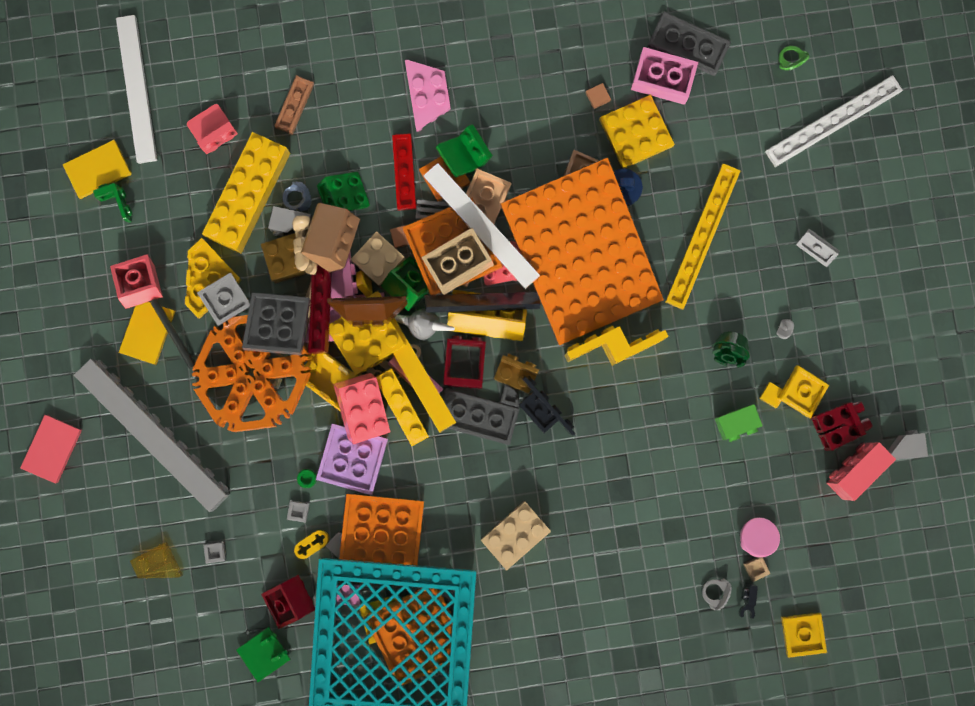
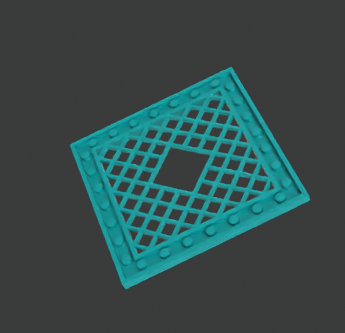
(326, 608)

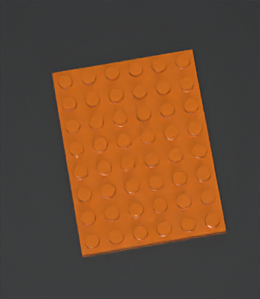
(583, 250)

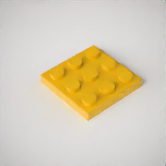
(636, 131)
(365, 345)

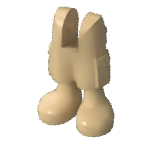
(301, 226)

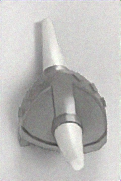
(423, 324)

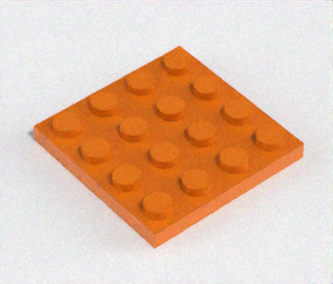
(434, 232)
(381, 529)
(396, 642)

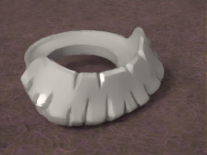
(726, 588)

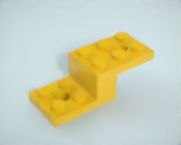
(615, 344)

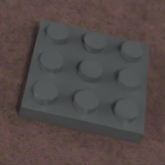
(276, 324)

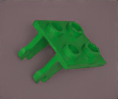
(263, 654)

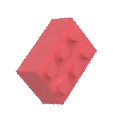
(361, 408)
(860, 470)

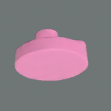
(759, 537)

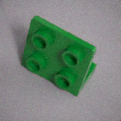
(464, 152)
(343, 191)

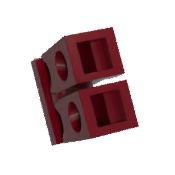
(847, 422)

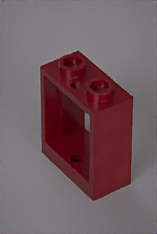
(461, 382)

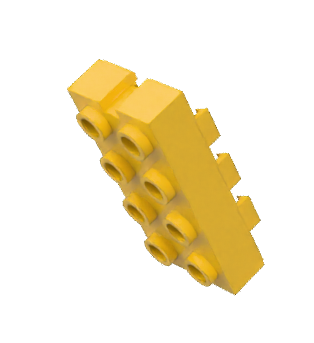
(324, 373)

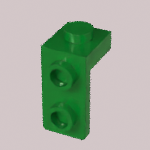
(110, 191)

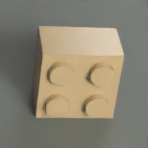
(377, 258)

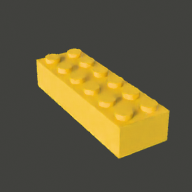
(246, 192)

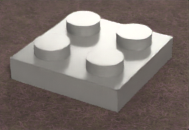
(224, 299)

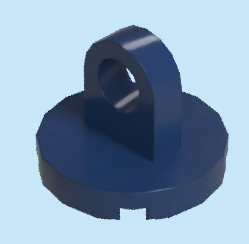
(629, 184)

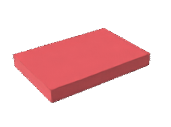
(51, 449)

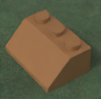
(330, 236)

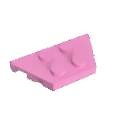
(427, 93)

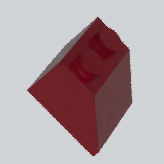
(288, 601)

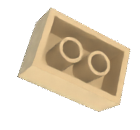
(458, 261)
(515, 535)

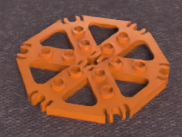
(242, 388)

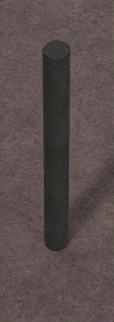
(172, 332)

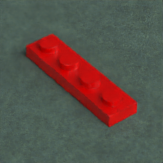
(404, 172)

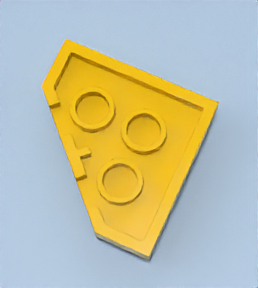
(203, 269)

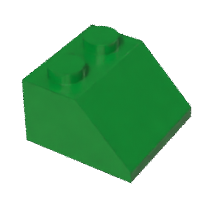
(406, 281)

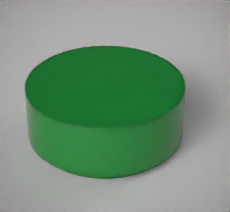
(307, 478)

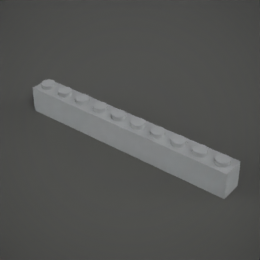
(152, 434)

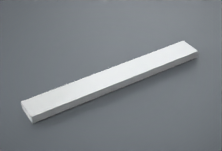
(136, 89)
(833, 121)
(482, 226)

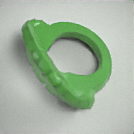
(786, 65)

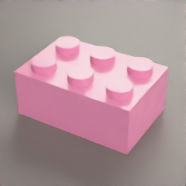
(664, 75)

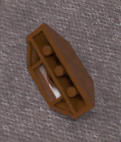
(368, 309)

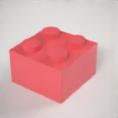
(136, 281)

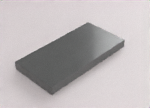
(689, 42)
(481, 416)

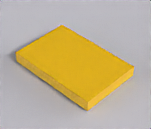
(96, 168)
(145, 334)

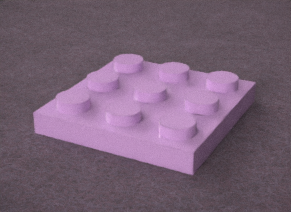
(351, 464)

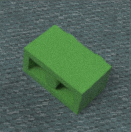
(738, 422)

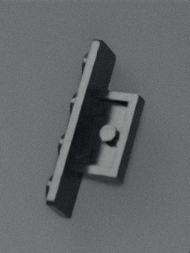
(540, 410)

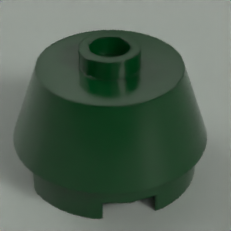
(731, 349)

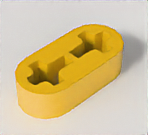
(309, 540)

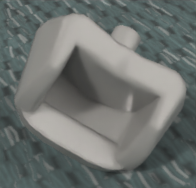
(785, 329)

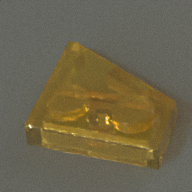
(156, 563)

